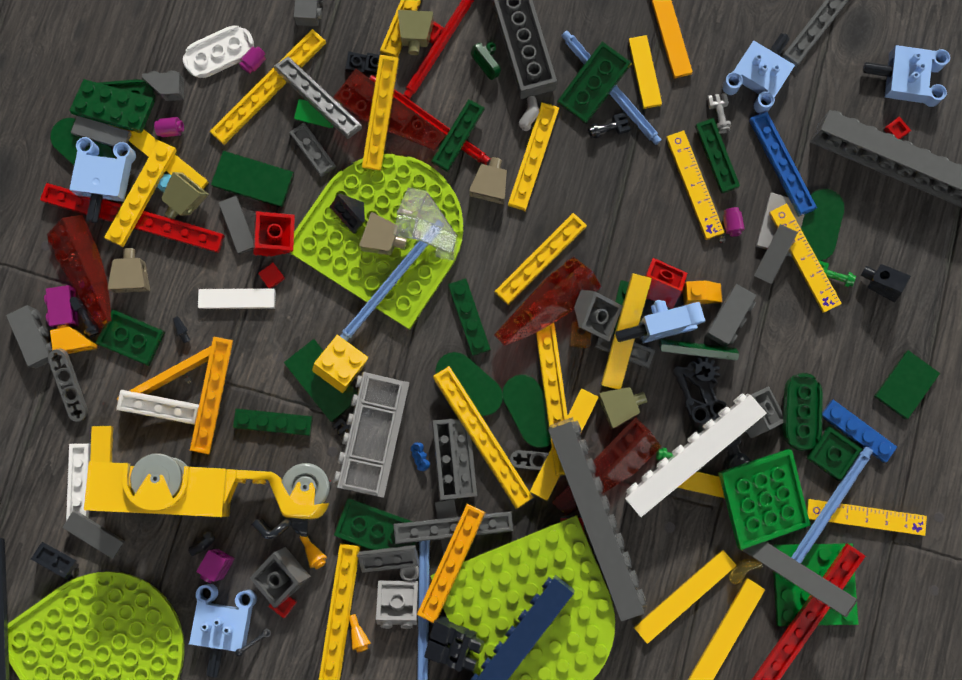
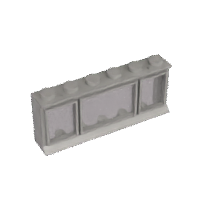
(371, 434)

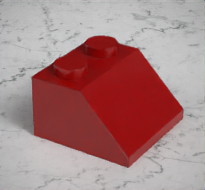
(273, 234)
(665, 282)

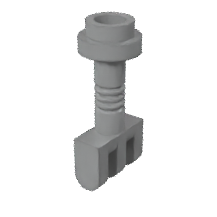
(723, 125)

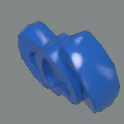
(420, 457)

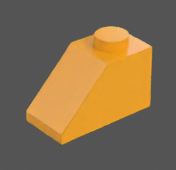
(702, 291)
(70, 340)

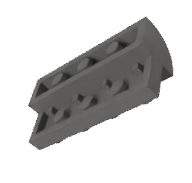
(453, 460)

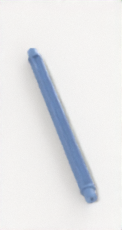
(616, 93)
(383, 290)
(832, 504)
(423, 624)

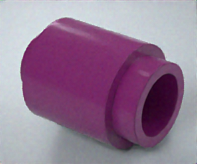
(252, 59)
(169, 127)
(733, 221)

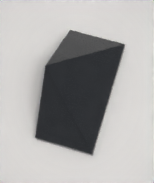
(349, 211)

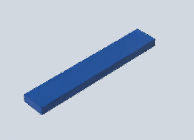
(782, 164)

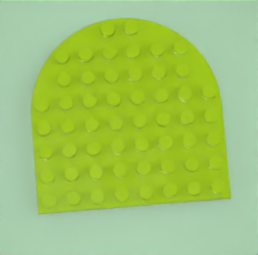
(335, 251)
(502, 582)
(98, 631)

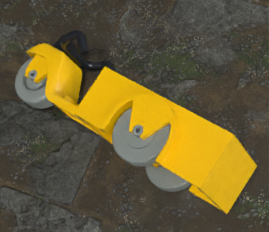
(170, 487)

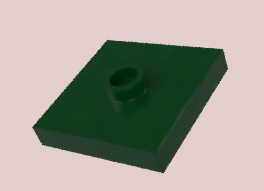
(834, 454)

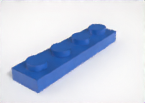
(858, 431)

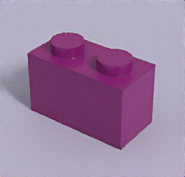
(59, 306)
(215, 565)

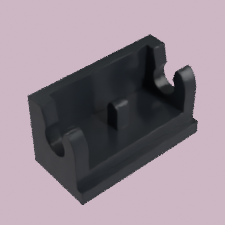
(55, 560)

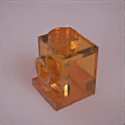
(578, 340)

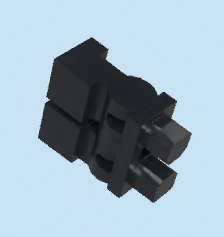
(453, 645)

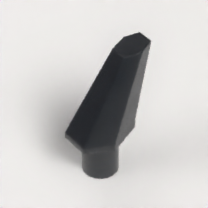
(181, 330)

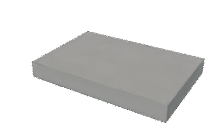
(768, 227)

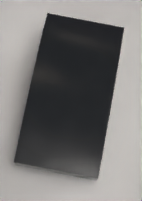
(364, 63)

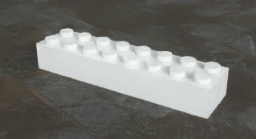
(695, 454)

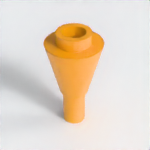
(314, 555)
(359, 639)

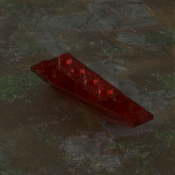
(357, 97)
(82, 265)
(549, 301)
(616, 461)

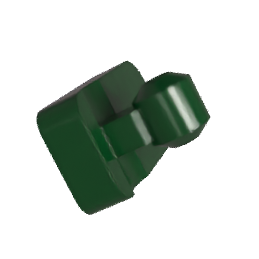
(483, 58)

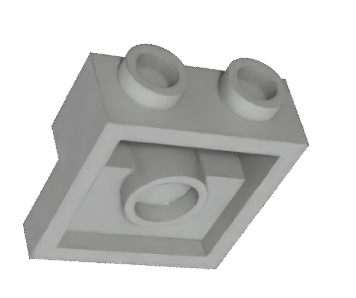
(397, 604)

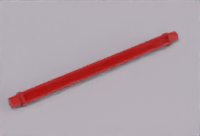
(437, 48)
(469, 148)

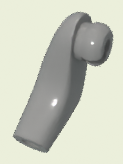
(530, 114)

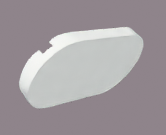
(217, 51)

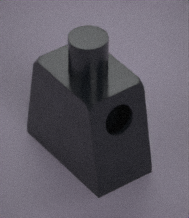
(886, 281)

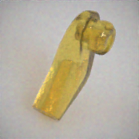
(742, 568)

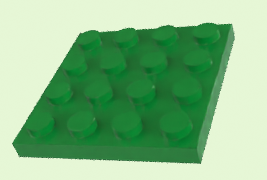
(764, 499)
(791, 598)

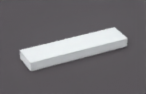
(236, 298)
(157, 407)
(77, 477)

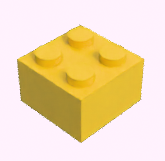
(339, 363)

